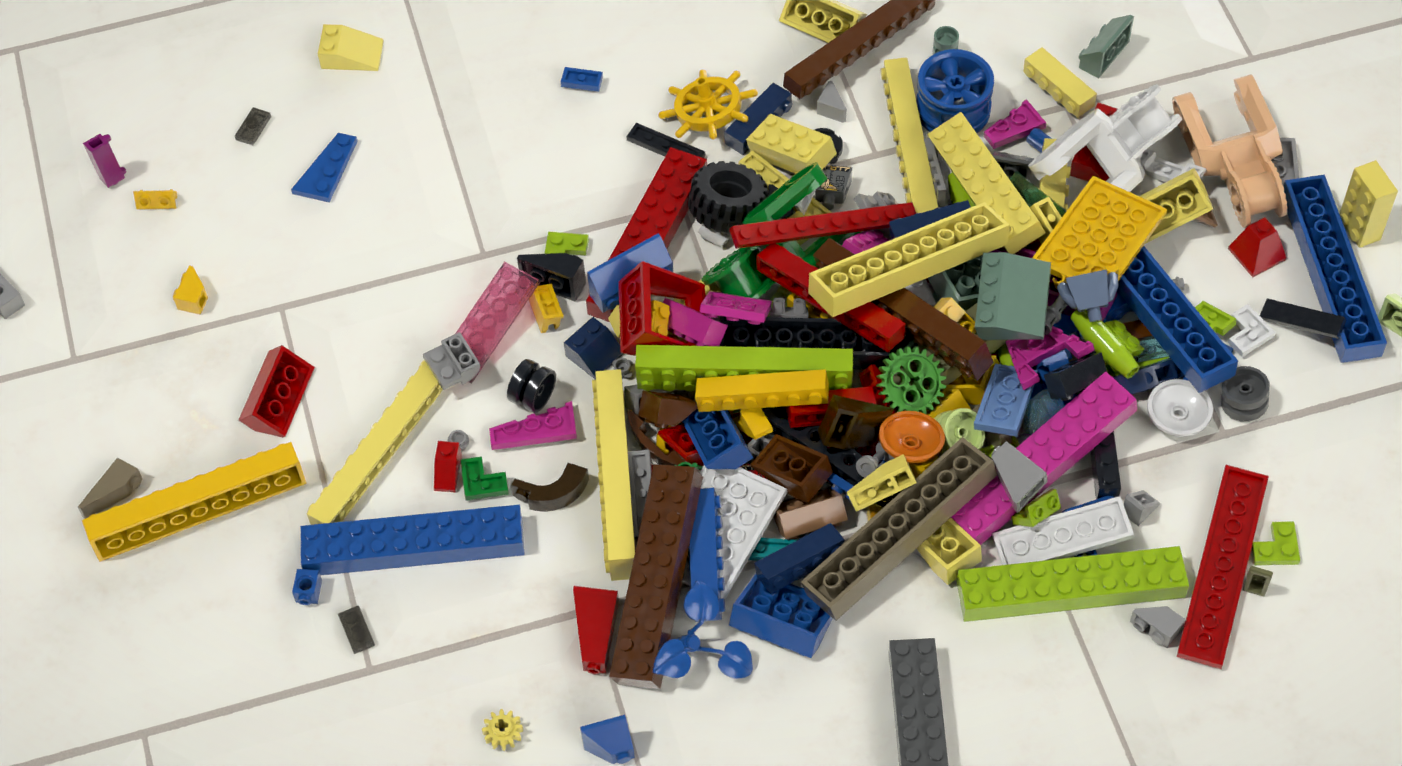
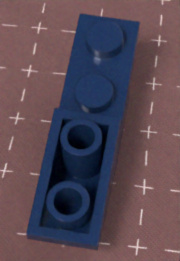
(1150, 376)

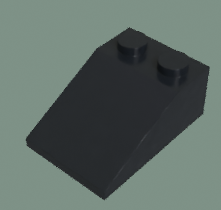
(559, 269)

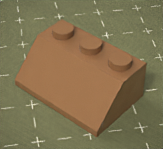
(798, 517)

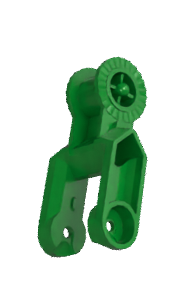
(738, 271)

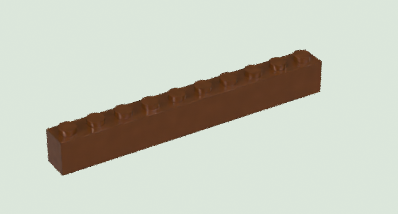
(852, 45)

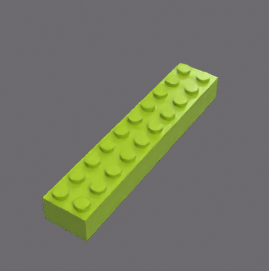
(680, 366)
(1072, 583)

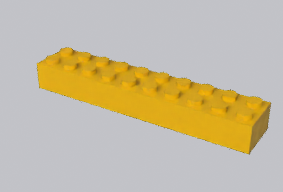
(194, 501)

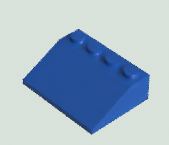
(781, 617)

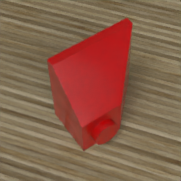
(1258, 247)
(680, 441)

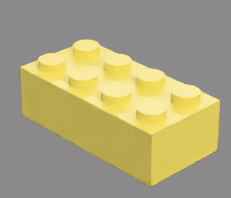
(790, 144)
(1367, 203)

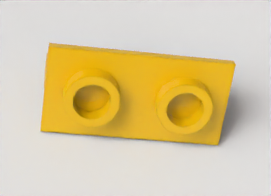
(155, 199)

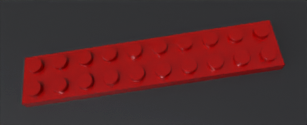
(1222, 567)

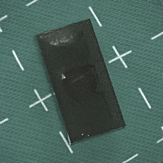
(252, 126)

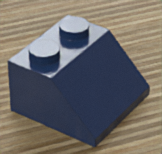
(592, 347)

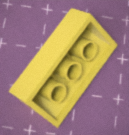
(820, 17)
(1183, 198)

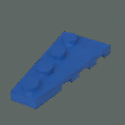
(326, 171)

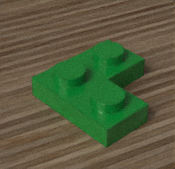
(479, 485)

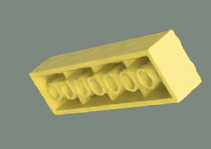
(985, 179)

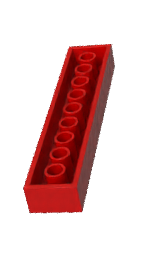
(659, 210)

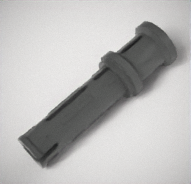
(1053, 314)

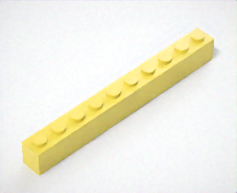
(908, 134)
(376, 448)

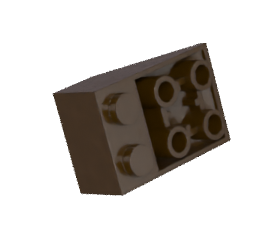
(852, 423)

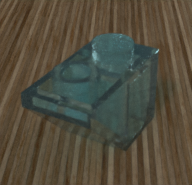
(1040, 410)

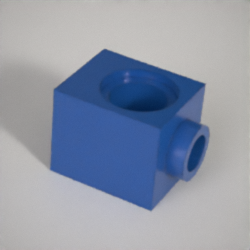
(303, 579)

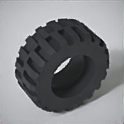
(725, 194)

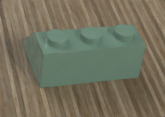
(1106, 46)

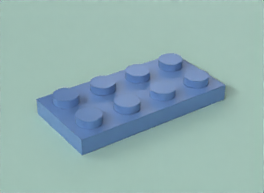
(1003, 402)

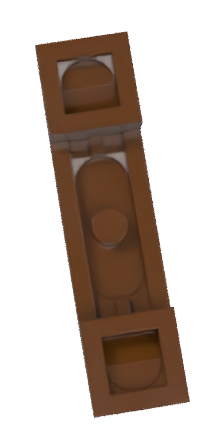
(639, 429)

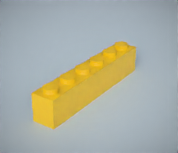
(762, 390)

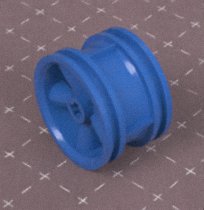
(955, 74)

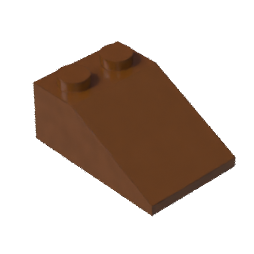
(793, 467)

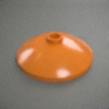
(913, 435)

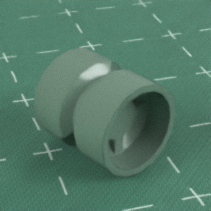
(945, 39)

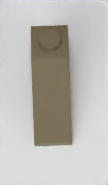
(112, 487)

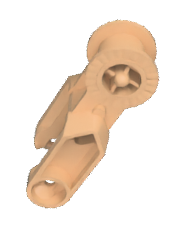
(1241, 159)

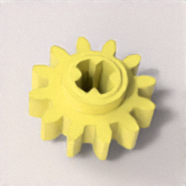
(512, 729)

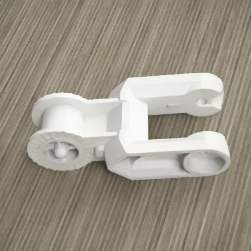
(1113, 140)

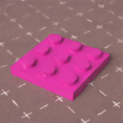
(735, 307)

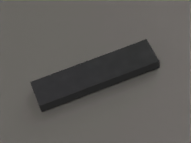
(658, 141)
(1303, 318)

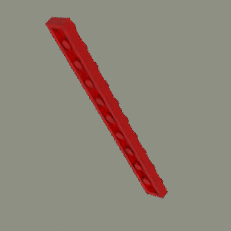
(818, 225)

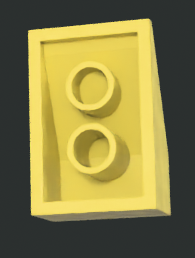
(349, 49)
(950, 550)

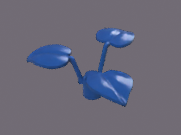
(672, 657)

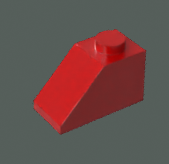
(447, 466)

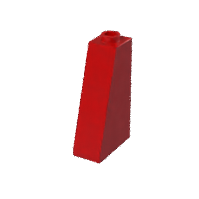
(596, 620)

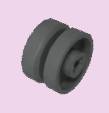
(1246, 394)

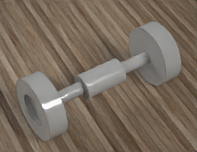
(868, 464)

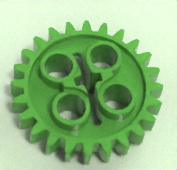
(925, 370)

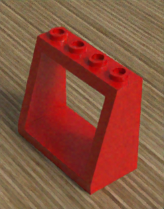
(635, 304)

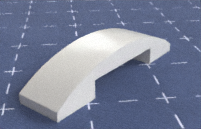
(1165, 170)

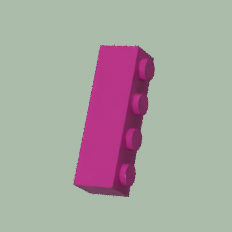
(694, 325)

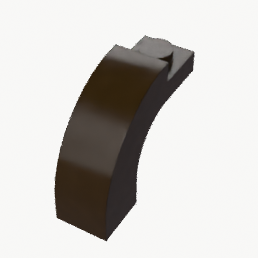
(554, 495)

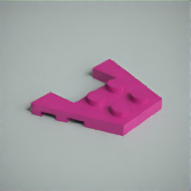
(1030, 352)

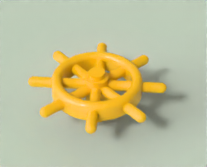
(708, 103)

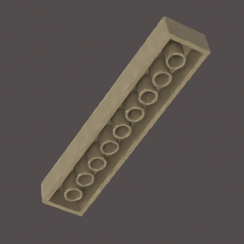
(899, 528)

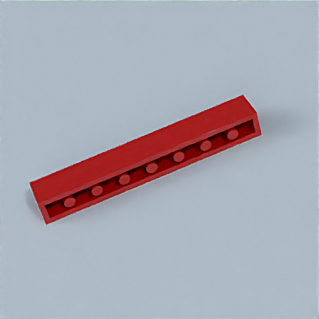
(866, 320)

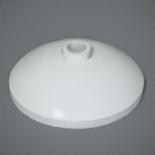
(1179, 398)

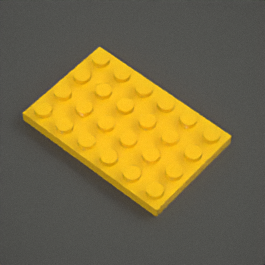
(1100, 230)

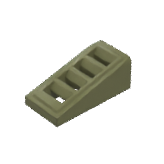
(1257, 581)

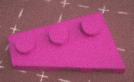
(1015, 126)

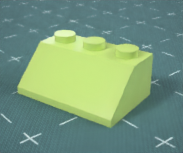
(1391, 313)

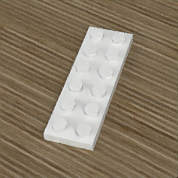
(1065, 534)

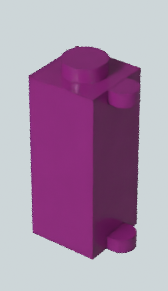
(104, 160)

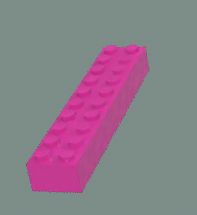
(1054, 449)

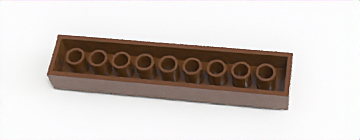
(924, 322)
(656, 574)

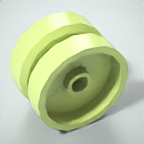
(959, 424)

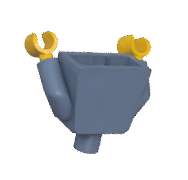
(1089, 291)

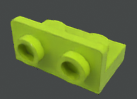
(1038, 509)

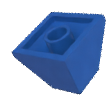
(609, 740)

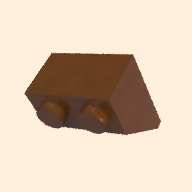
(665, 408)

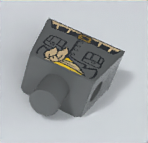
(835, 187)

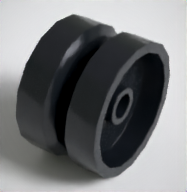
(531, 385)

